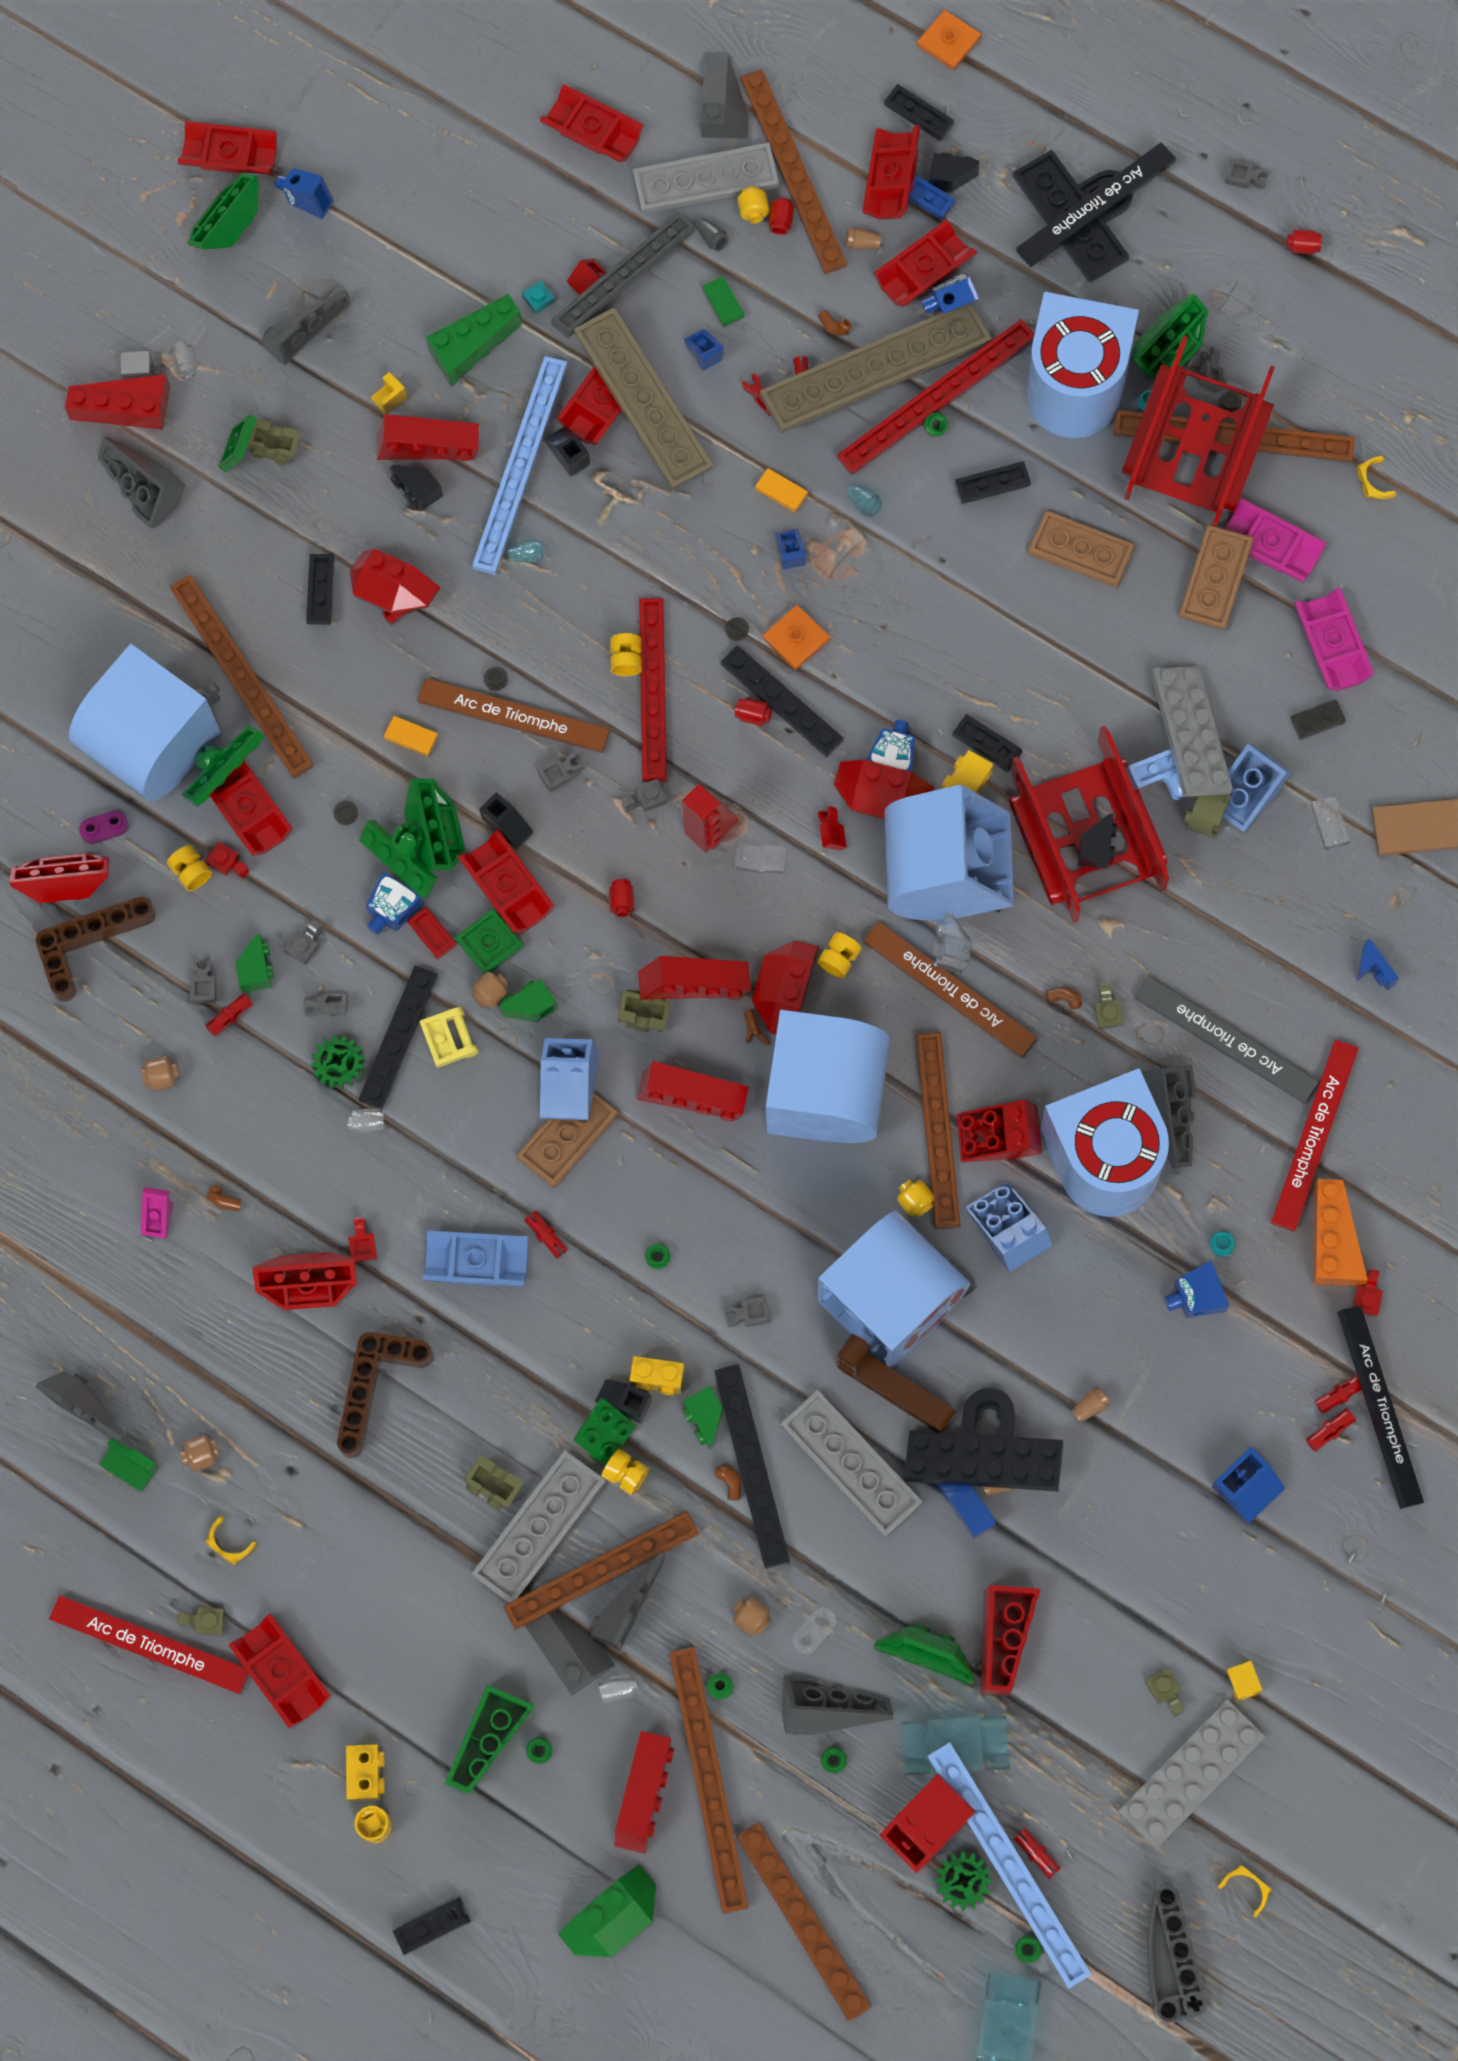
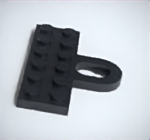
(1054, 192)
(984, 1459)

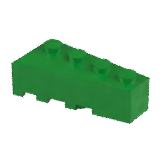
(473, 336)
(488, 1733)

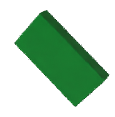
(723, 301)

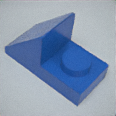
(705, 347)
(790, 548)
(1373, 961)

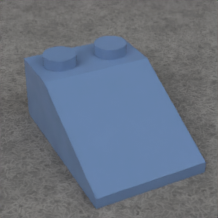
(1255, 783)

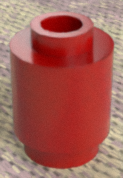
(781, 216)
(1304, 241)
(753, 711)
(621, 897)

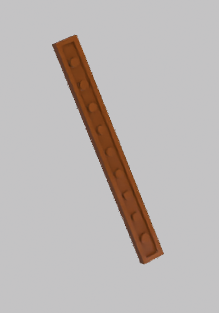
(793, 172)
(1273, 441)
(241, 676)
(708, 1781)

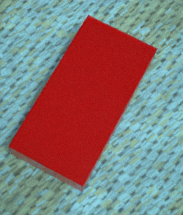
(431, 933)

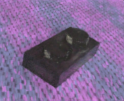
(1318, 719)

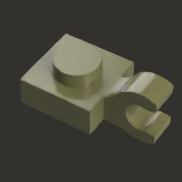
(1108, 1011)
(207, 1621)
(1164, 1688)

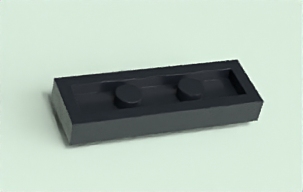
(919, 112)
(992, 482)
(320, 589)

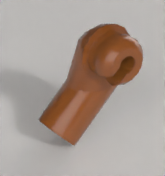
(834, 327)
(1067, 994)

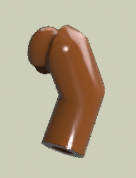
(222, 1201)
(732, 1479)

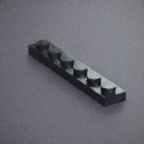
(782, 701)
(398, 1037)

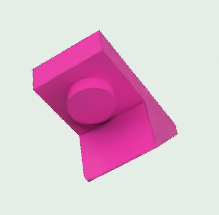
(155, 1212)

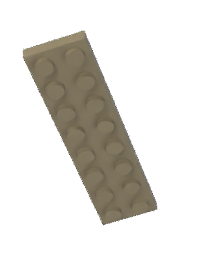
(643, 398)

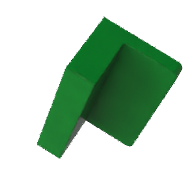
(128, 1465)

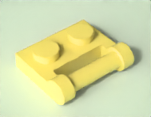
(440, 1038)

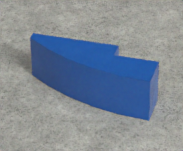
(968, 1508)

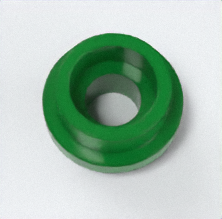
(942, 424)
(654, 1249)
(723, 1693)
(530, 1750)
(833, 1751)
(1036, 1949)

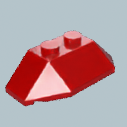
(391, 583)
(873, 786)
(60, 877)
(783, 981)
(305, 1280)

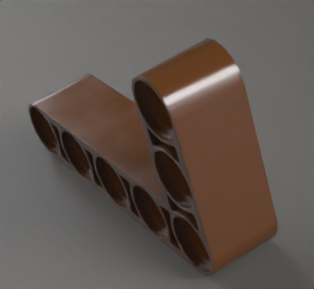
(85, 937)
(857, 1363)
(368, 1382)

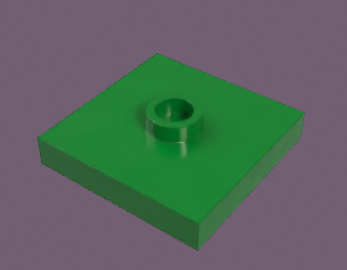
(237, 443)
(489, 942)

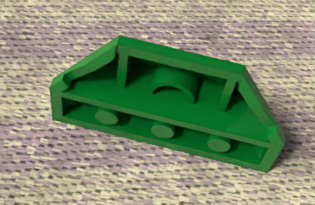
(227, 215)
(1164, 336)
(438, 820)
(927, 1651)
(613, 1917)

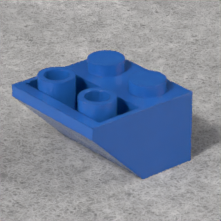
(1249, 1485)

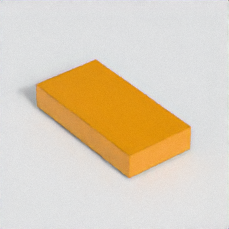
(781, 490)
(411, 736)

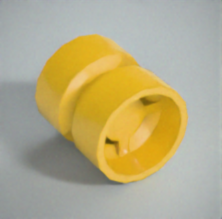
(625, 654)
(189, 868)
(838, 956)
(625, 1472)
(373, 1824)

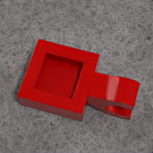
(754, 390)
(831, 832)
(225, 859)
(362, 1245)
(1368, 1296)

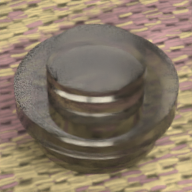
(1230, 401)
(737, 629)
(495, 678)
(345, 813)

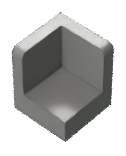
(136, 364)

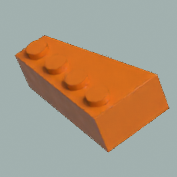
(1335, 1241)

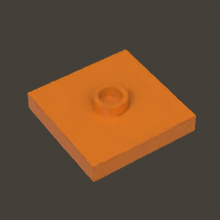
(949, 40)
(796, 637)

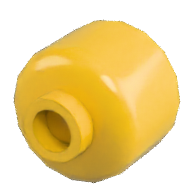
(753, 204)
(915, 1198)

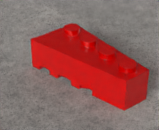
(121, 402)
(426, 439)
(706, 818)
(693, 978)
(692, 1091)
(1004, 1635)
(642, 1792)

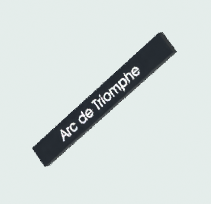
(1096, 204)
(1380, 1407)

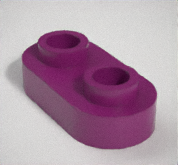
(103, 828)

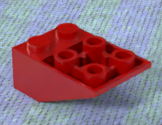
(1000, 1132)
(927, 1823)

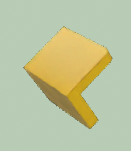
(390, 394)
(1244, 1681)

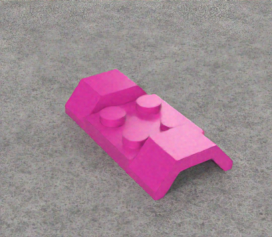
(1277, 541)
(1334, 641)

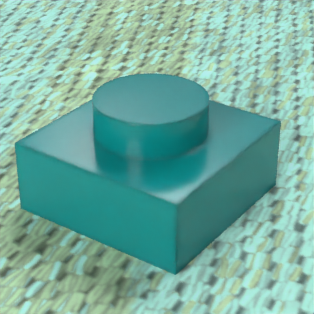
(538, 297)

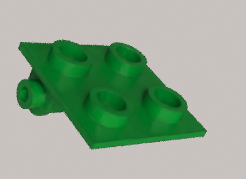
(604, 1432)

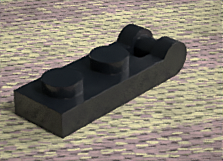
(986, 742)
(430, 1926)

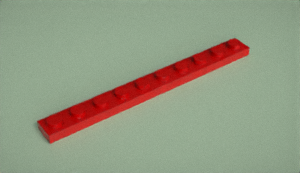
(936, 397)

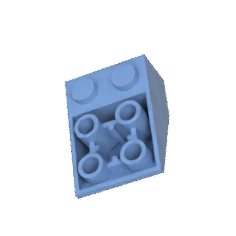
(568, 1078)
(1009, 1226)

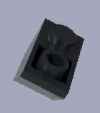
(952, 172)
(568, 450)
(418, 484)
(505, 818)
(1096, 844)
(626, 1399)

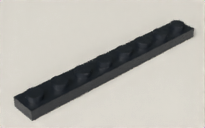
(752, 1466)

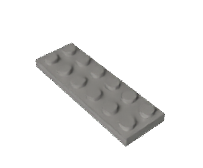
(705, 178)
(1191, 731)
(851, 1464)
(538, 1527)
(1191, 1774)

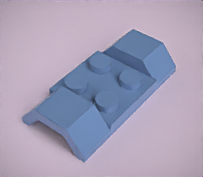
(476, 1259)

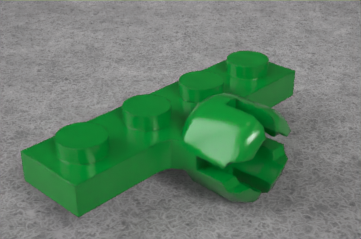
(219, 763)
(399, 854)

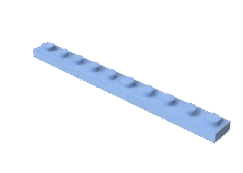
(520, 465)
(1012, 1869)

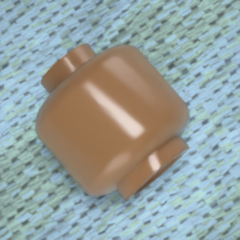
(489, 990)
(160, 1073)
(199, 1453)
(751, 1616)

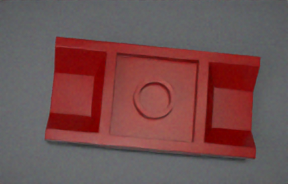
(593, 124)
(229, 148)
(891, 173)
(923, 264)
(590, 410)
(250, 811)
(507, 883)
(280, 1672)

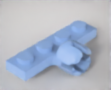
(1155, 769)

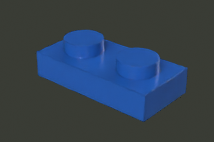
(931, 198)

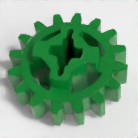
(330, 1067)
(968, 1894)

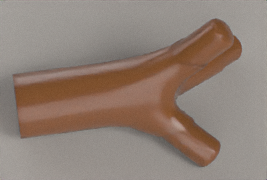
(753, 1028)

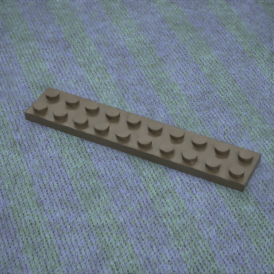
(874, 367)

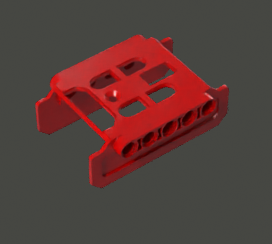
(1197, 439)
(1101, 780)

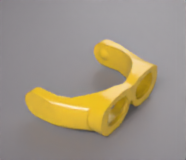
(1368, 489)
(232, 1558)
(1265, 1890)

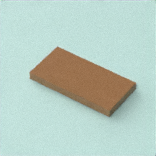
(1081, 549)
(1216, 577)
(1416, 827)
(564, 1142)

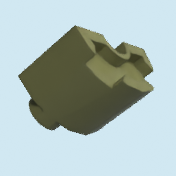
(273, 442)
(1207, 814)
(643, 1013)
(493, 1483)

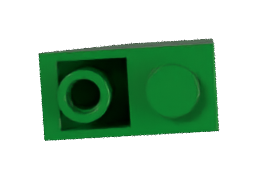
(253, 968)
(529, 1004)
(705, 1413)

